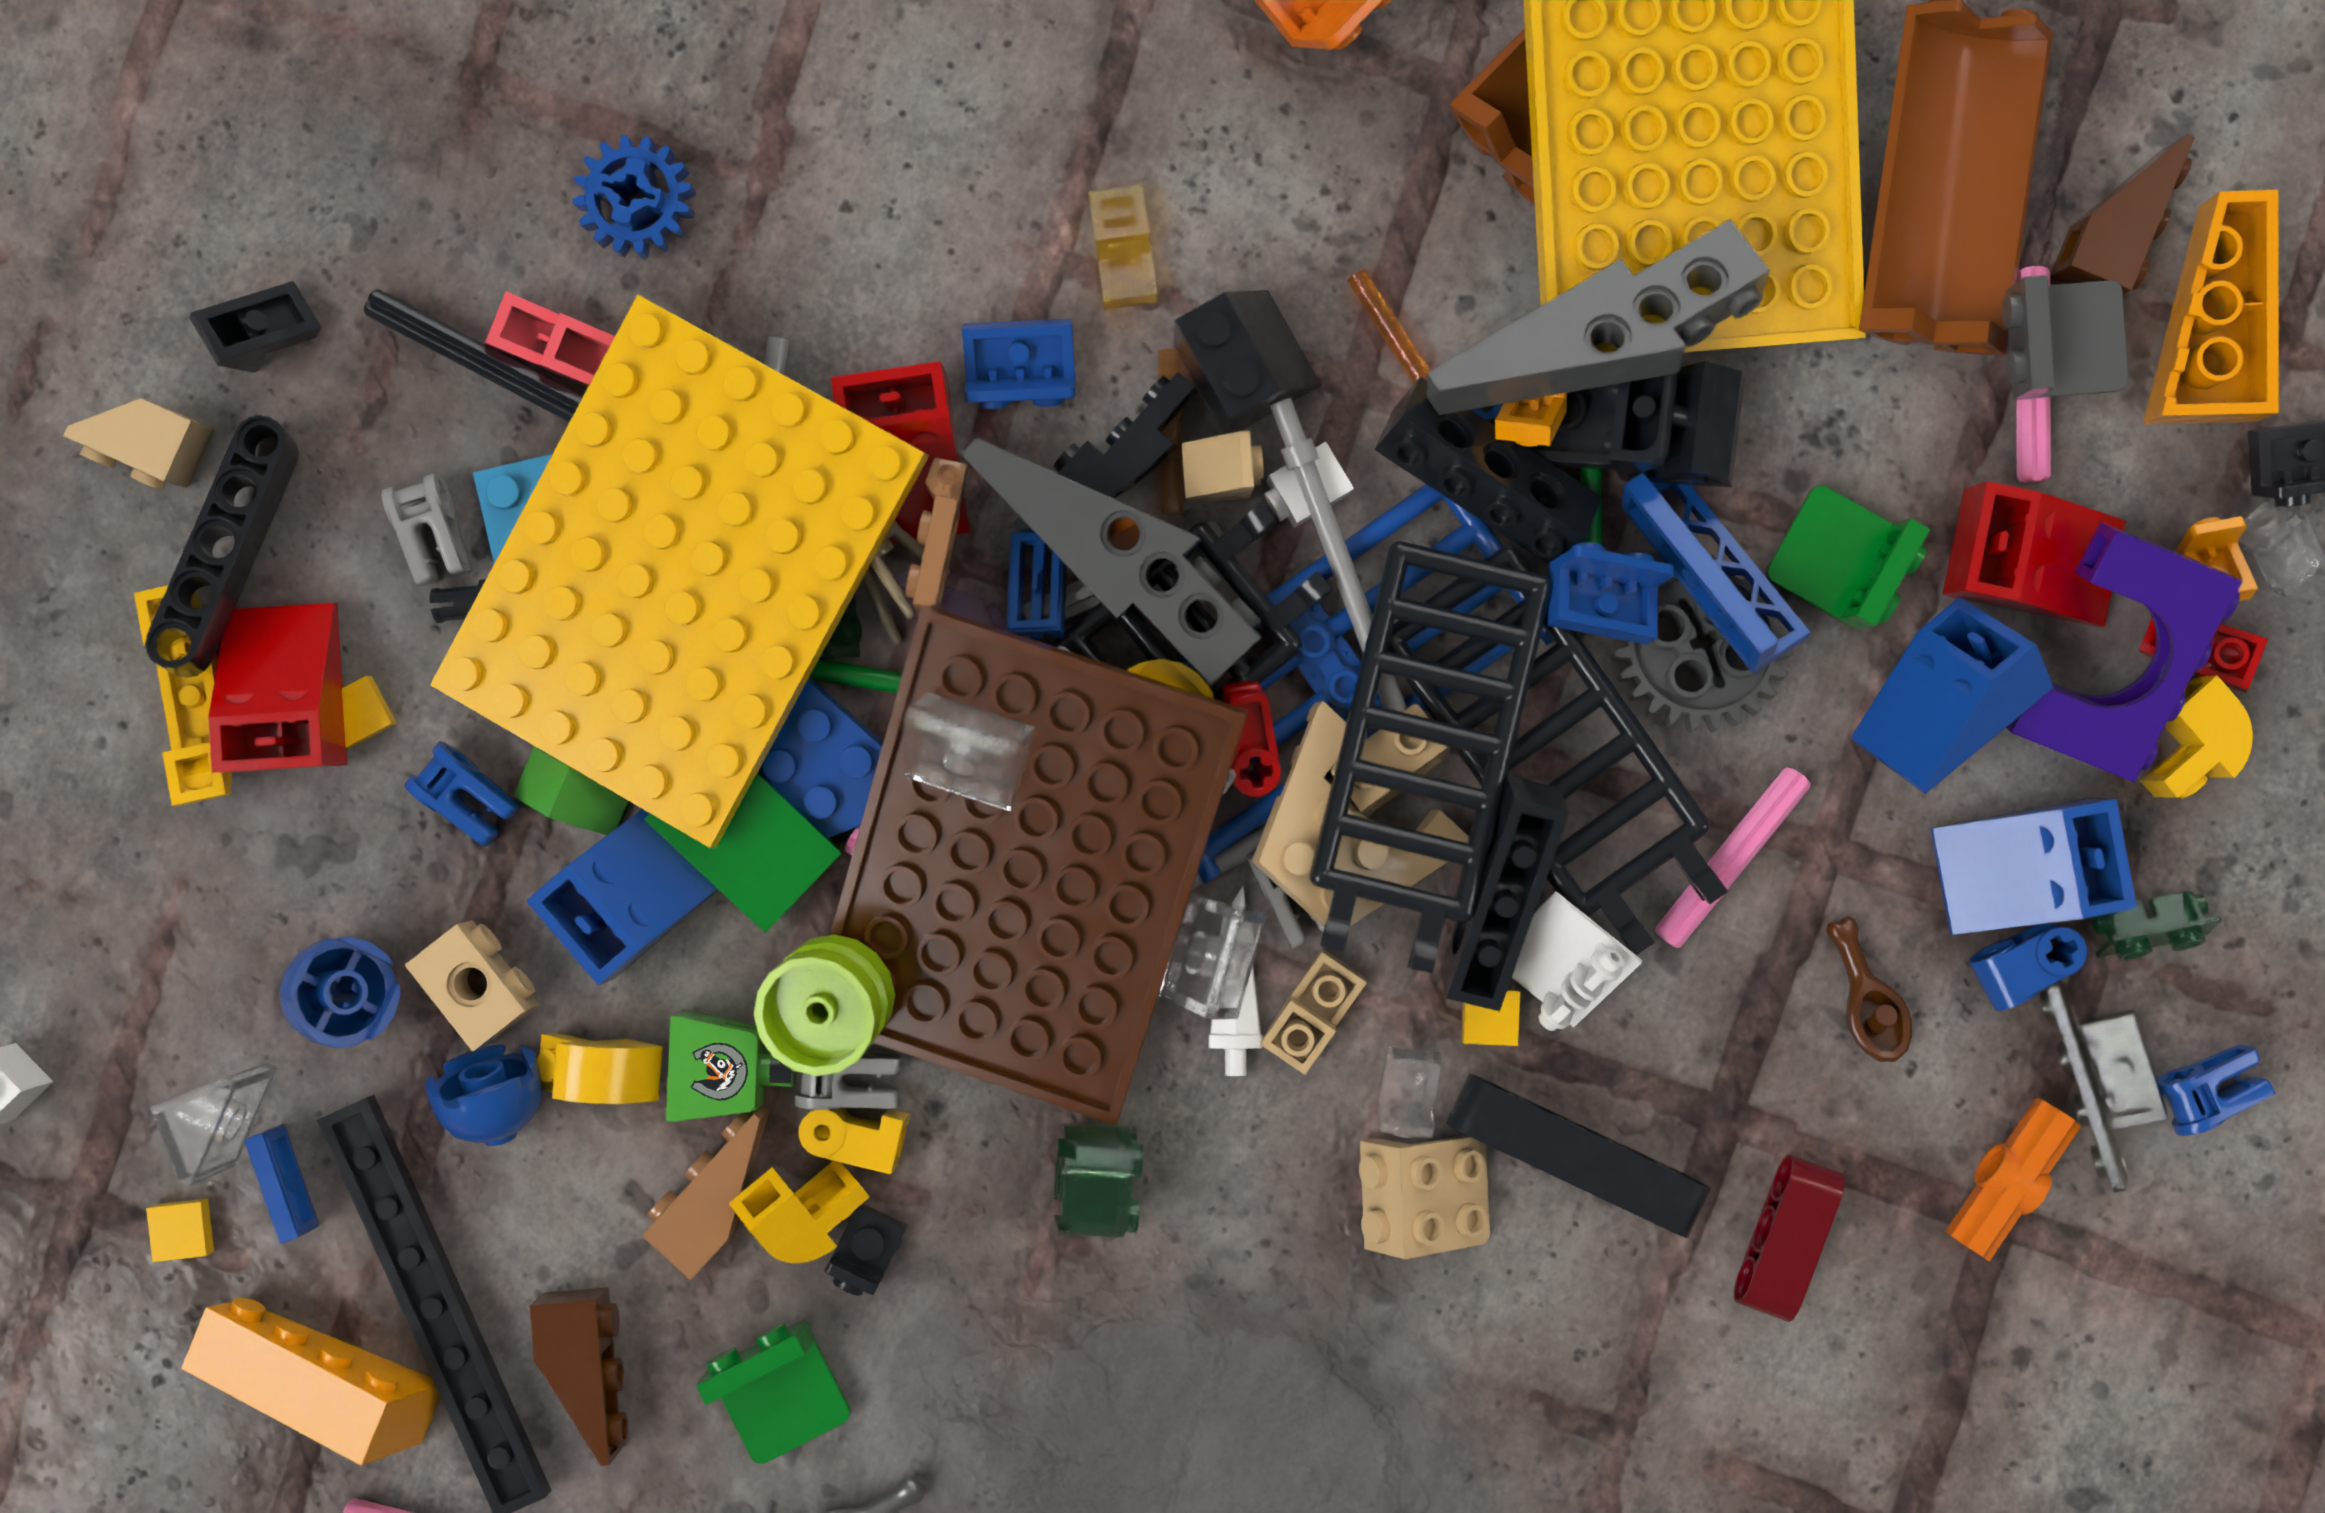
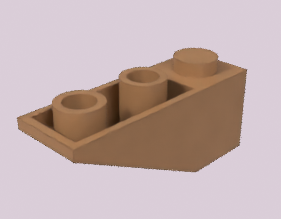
(700, 1219)

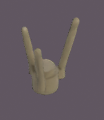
(889, 581)

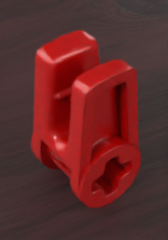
(1256, 740)

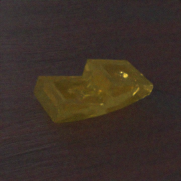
(1123, 246)

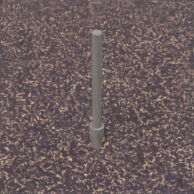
(1301, 456)

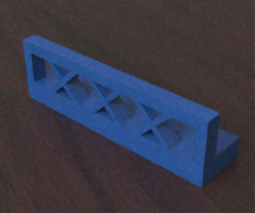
(1706, 577)

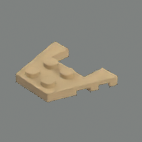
(1296, 820)

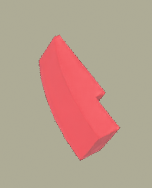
(548, 339)

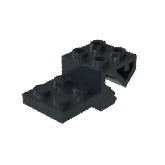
(1661, 426)

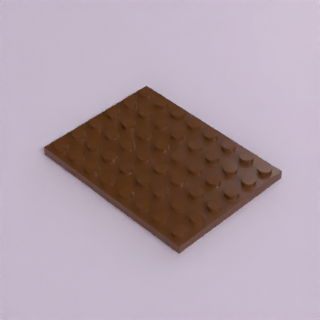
(1043, 929)

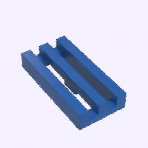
(1036, 625)
(282, 1183)

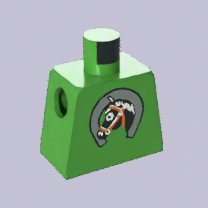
(718, 1067)

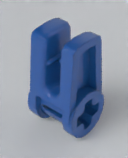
(441, 787)
(2195, 1095)

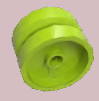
(824, 1005)

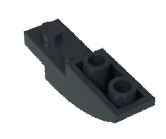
(1135, 445)

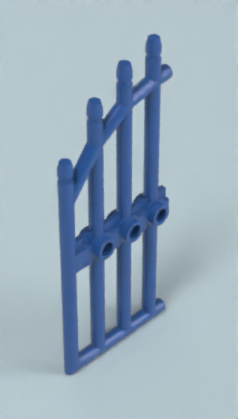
(1330, 662)

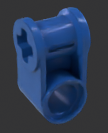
(2019, 968)

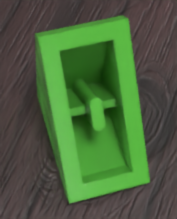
(569, 795)

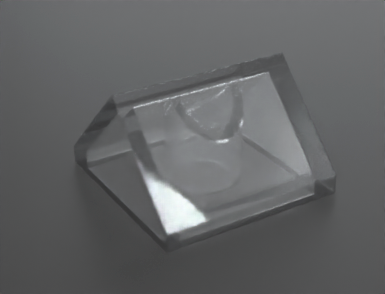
(965, 749)
(1213, 957)
(209, 1124)

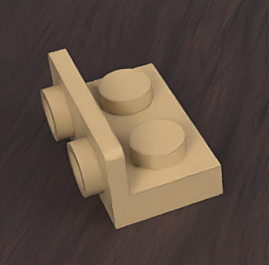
(1396, 752)

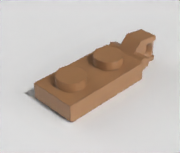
(937, 533)

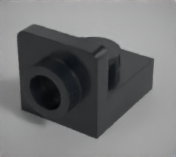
(865, 1251)

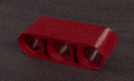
(1789, 1238)

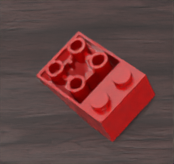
(915, 408)
(2023, 552)
(278, 691)

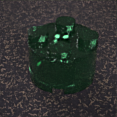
(1096, 1180)

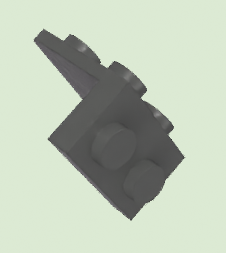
(2065, 338)

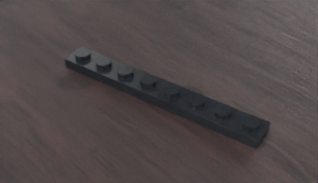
(434, 1306)

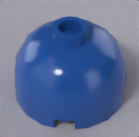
(339, 992)
(487, 1094)

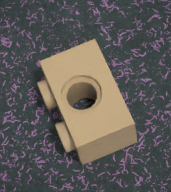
(443, 975)

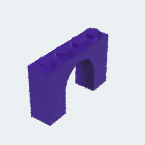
(2187, 606)

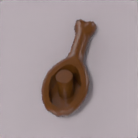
(1873, 1010)

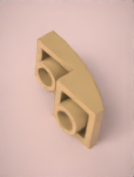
(1313, 1011)

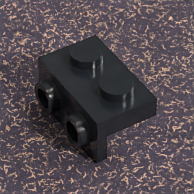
(2288, 462)

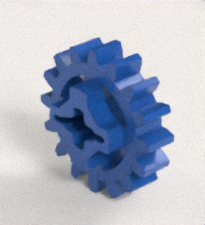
(630, 219)

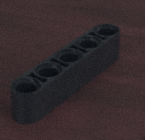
(228, 573)
(1578, 1155)

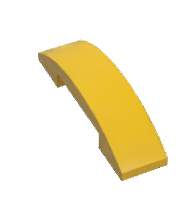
(186, 714)

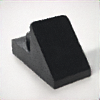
(251, 326)

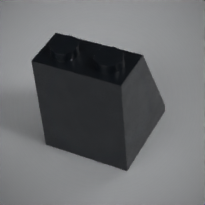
(1242, 357)

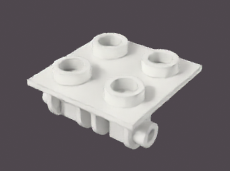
(1570, 963)

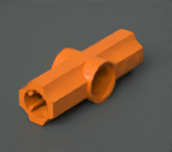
(2013, 1178)

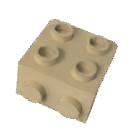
(1424, 1196)

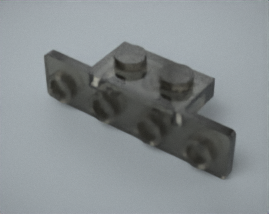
(2112, 1075)

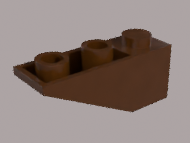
(2118, 230)
(577, 1359)

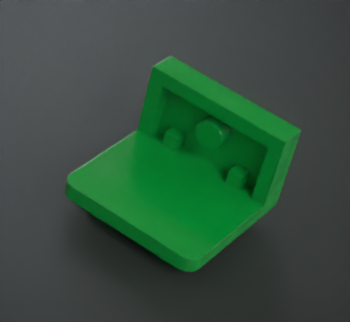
(1846, 558)
(776, 1391)

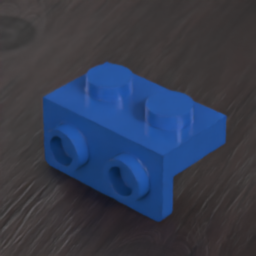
(1019, 362)
(1606, 593)

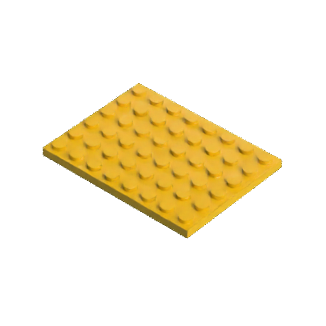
(1695, 116)
(678, 571)

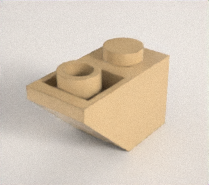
(147, 437)
(1221, 468)

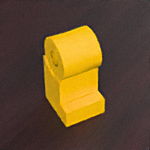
(855, 1139)

